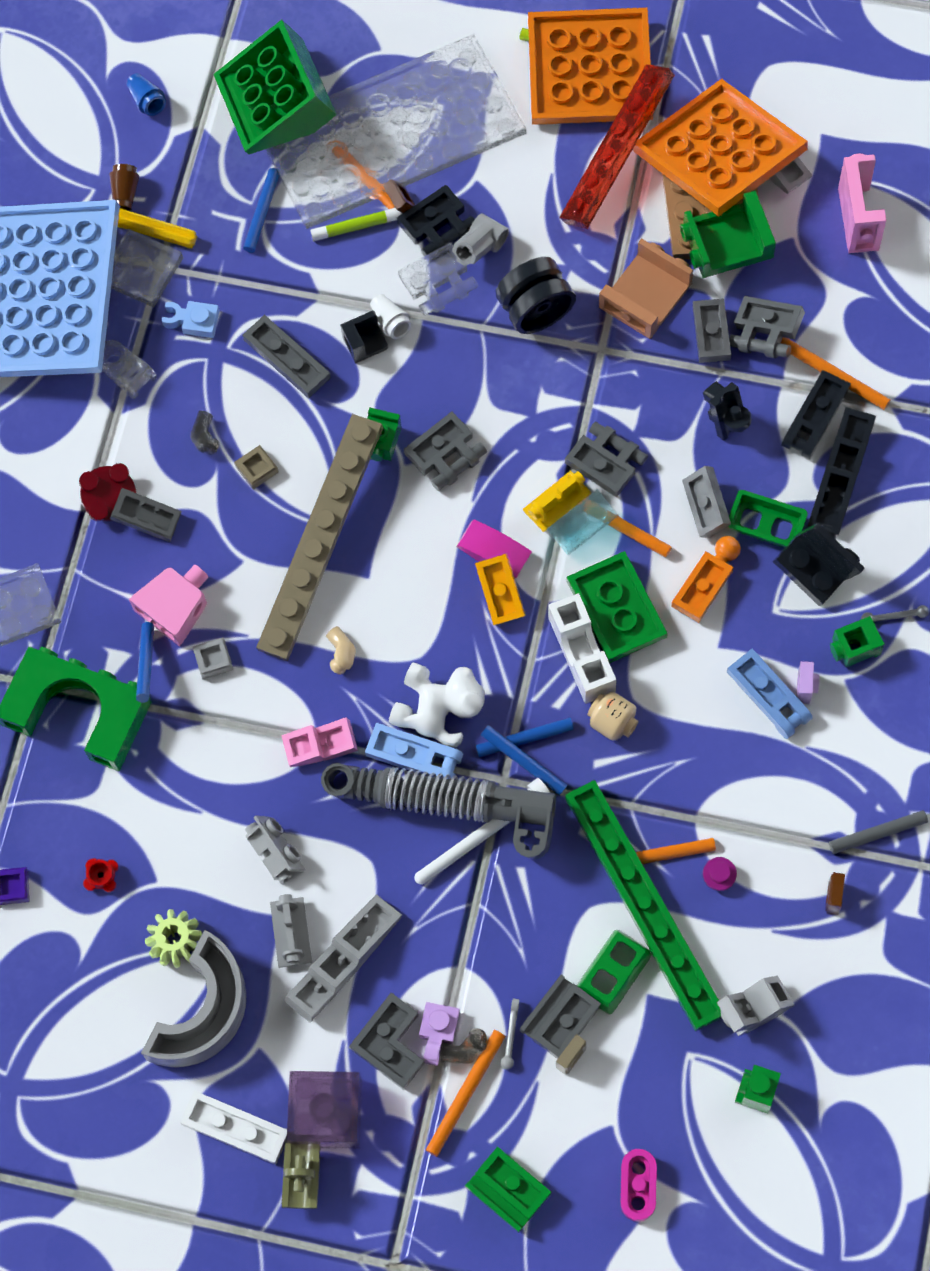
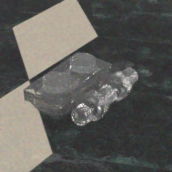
(433, 271)

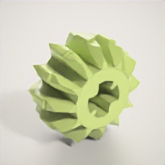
(161, 946)

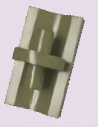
(301, 1176)

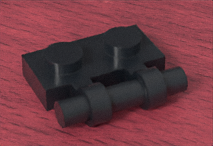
(432, 214)

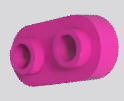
(638, 1186)

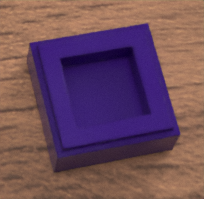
(14, 886)

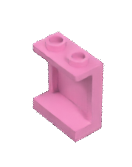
(862, 227)

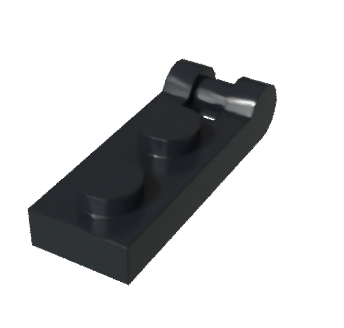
(816, 413)

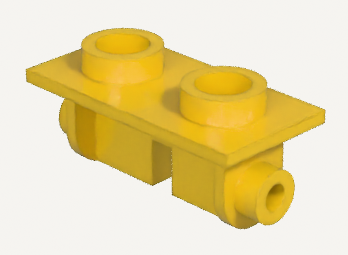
(557, 500)

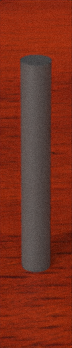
(878, 832)

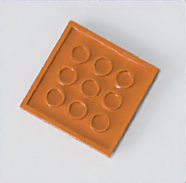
(585, 62)
(720, 147)

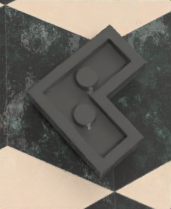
(380, 1043)

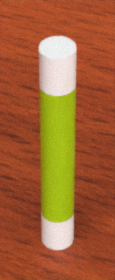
(354, 224)

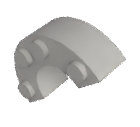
(215, 1022)

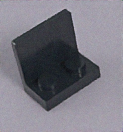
(818, 562)

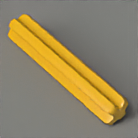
(157, 228)

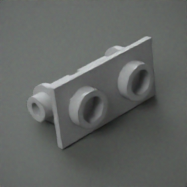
(283, 856)
(290, 931)

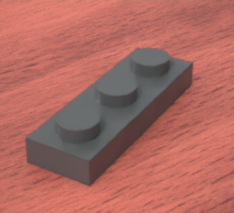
(286, 356)

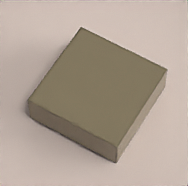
(256, 467)
(571, 1054)

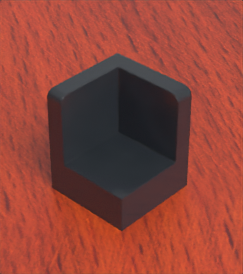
(363, 336)

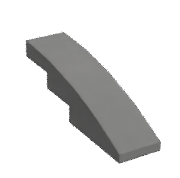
(343, 958)

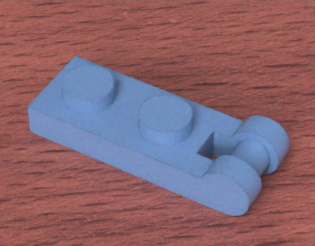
(769, 693)

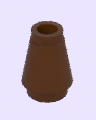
(124, 184)

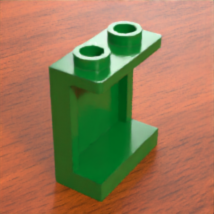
(731, 240)

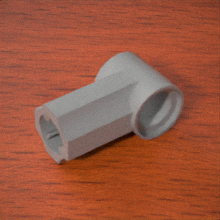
(482, 237)

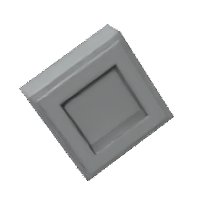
(212, 658)

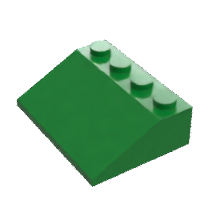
(274, 91)

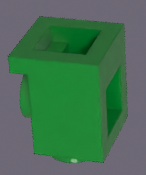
(390, 433)
(861, 633)
(758, 1088)

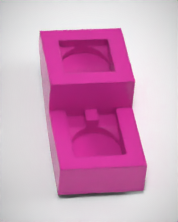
(486, 542)

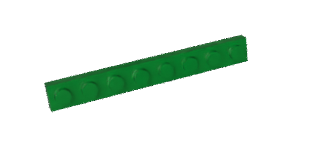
(645, 905)

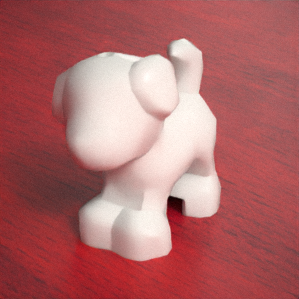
(460, 696)

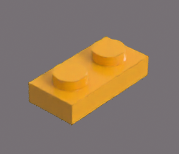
(500, 589)

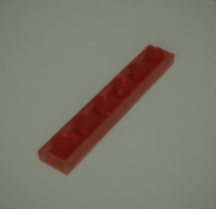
(616, 146)

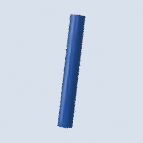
(261, 211)
(145, 662)
(528, 736)
(523, 760)

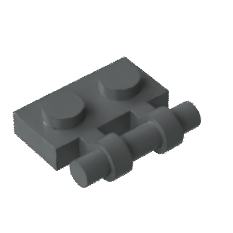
(768, 318)
(438, 444)
(602, 466)

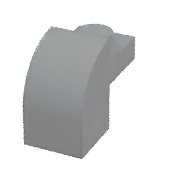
(755, 1005)

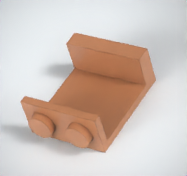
(647, 289)

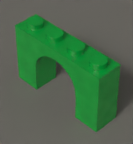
(45, 675)

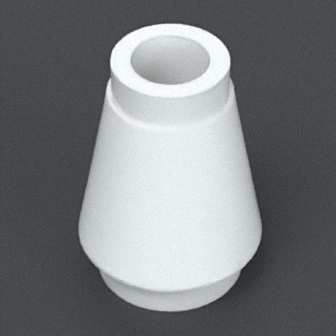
(391, 317)

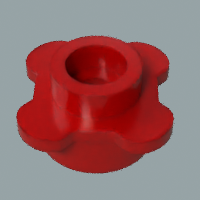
(93, 868)

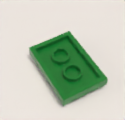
(617, 606)

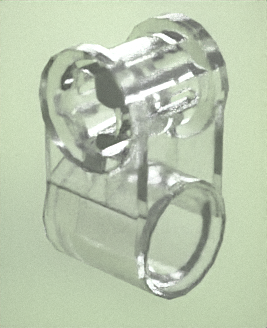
(129, 371)

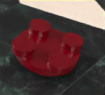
(101, 489)

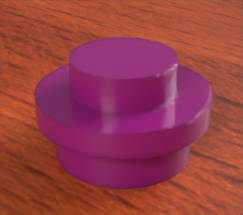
(719, 873)

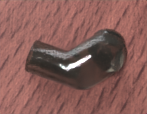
(201, 436)
(468, 1050)

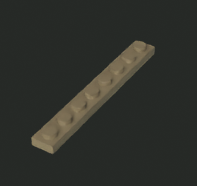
(319, 537)

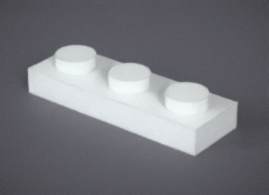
(234, 1127)

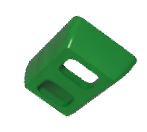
(770, 511)
(624, 974)

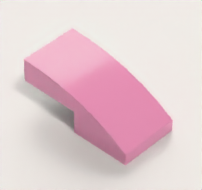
(320, 743)

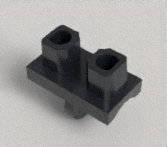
(726, 409)

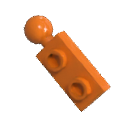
(707, 579)

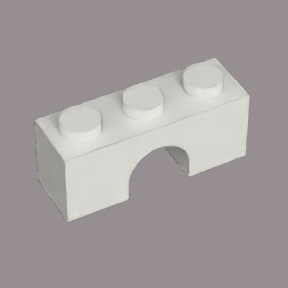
(580, 649)

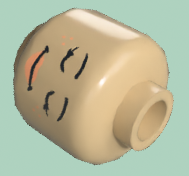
(613, 716)

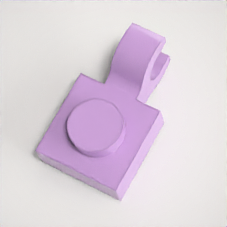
(438, 1027)

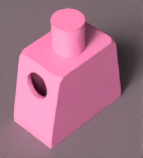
(172, 602)

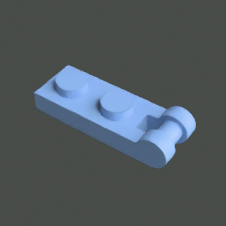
(411, 751)

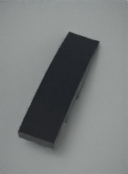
(842, 469)

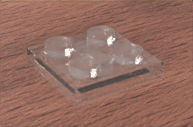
(143, 267)
(25, 605)

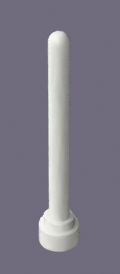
(469, 842)

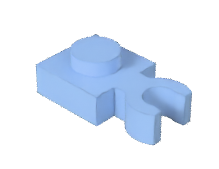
(196, 319)

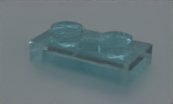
(582, 522)

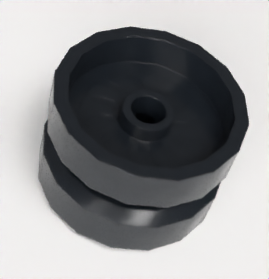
(535, 295)

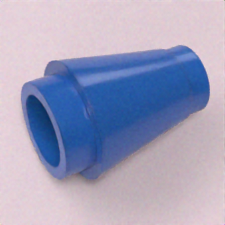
(146, 95)

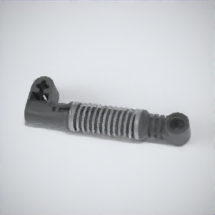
(481, 799)

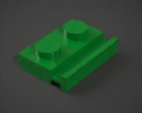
(508, 1189)

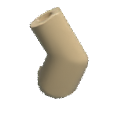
(344, 651)

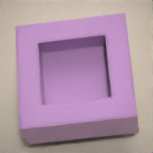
(807, 682)

